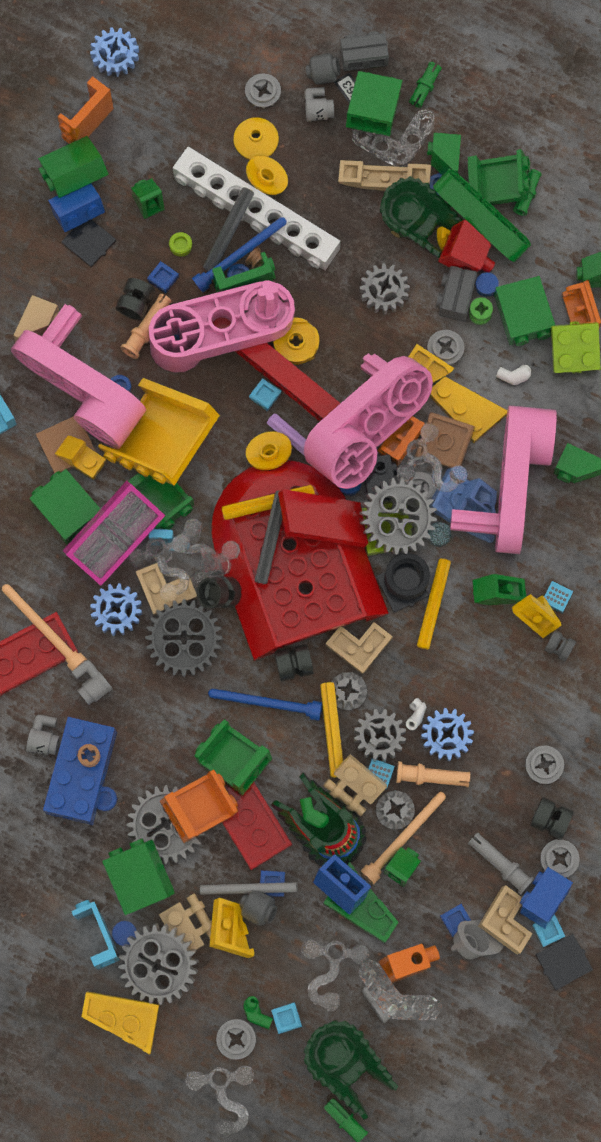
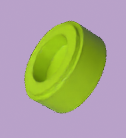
(180, 244)

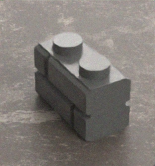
(364, 51)
(457, 293)

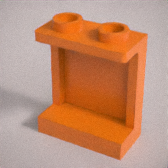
(90, 115)
(199, 806)

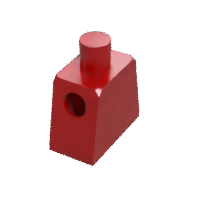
(466, 249)

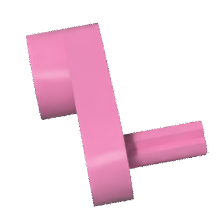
(199, 339)
(106, 407)
(347, 438)
(527, 441)

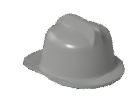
(473, 941)

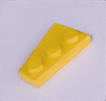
(467, 406)
(124, 1017)

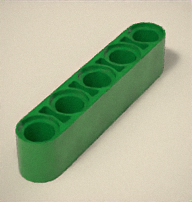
(482, 215)

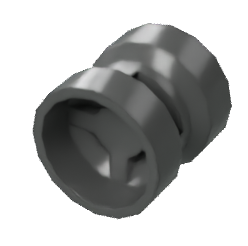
(565, 648)

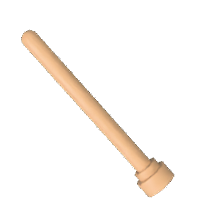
(72, 658)
(372, 871)

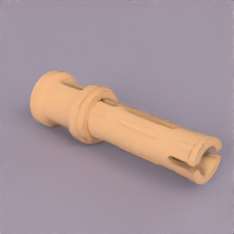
(140, 334)
(420, 774)

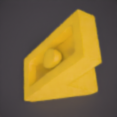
(78, 455)
(537, 615)

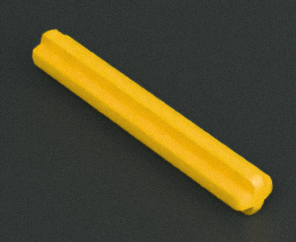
(256, 505)
(433, 604)
(331, 726)

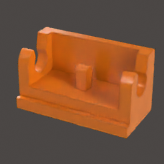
(581, 304)
(397, 442)

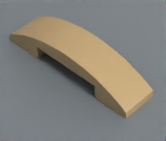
(379, 177)

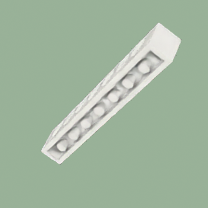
(194, 162)

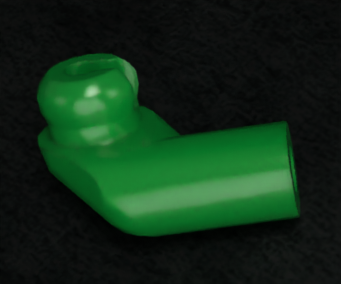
(311, 815)
(254, 1013)

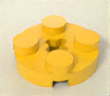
(306, 350)

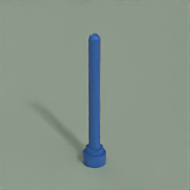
(205, 279)
(311, 710)

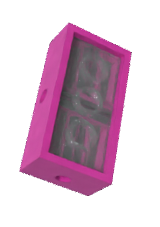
(113, 533)

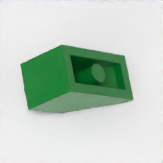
(444, 152)
(148, 197)
(590, 270)
(577, 465)
(498, 590)
(402, 866)

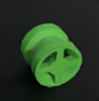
(480, 316)

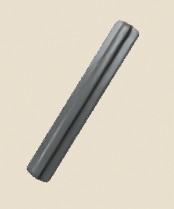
(229, 228)
(269, 542)

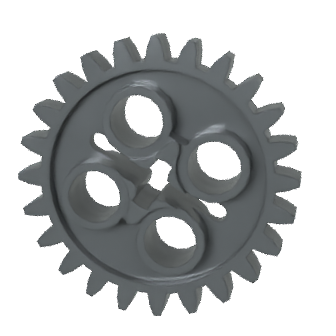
(183, 615)

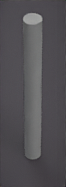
(247, 888)

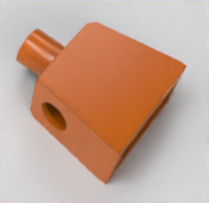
(400, 965)

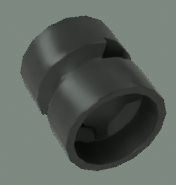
(136, 297)
(219, 592)
(294, 662)
(548, 810)

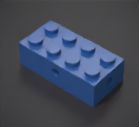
(77, 788)

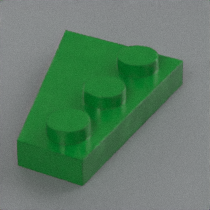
(369, 916)

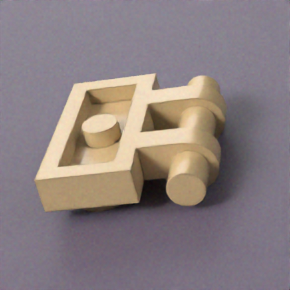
(359, 779)
(179, 918)

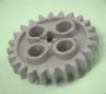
(399, 494)
(152, 806)
(167, 943)

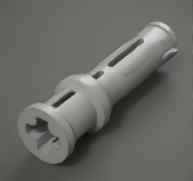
(509, 870)

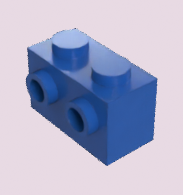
(77, 207)
(341, 884)
(545, 897)

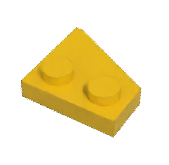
(228, 929)

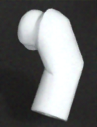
(516, 376)
(419, 710)

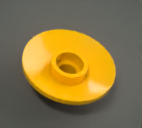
(263, 145)
(266, 175)
(268, 450)

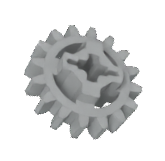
(392, 292)
(372, 729)

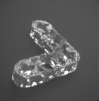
(400, 146)
(391, 1002)

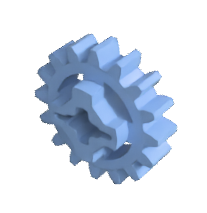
(108, 45)
(123, 603)
(439, 727)

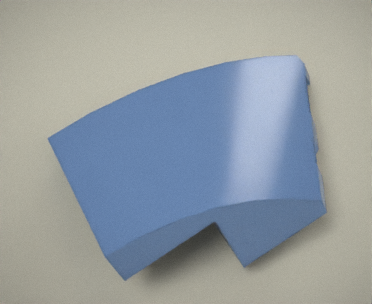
(467, 496)

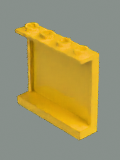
(165, 434)

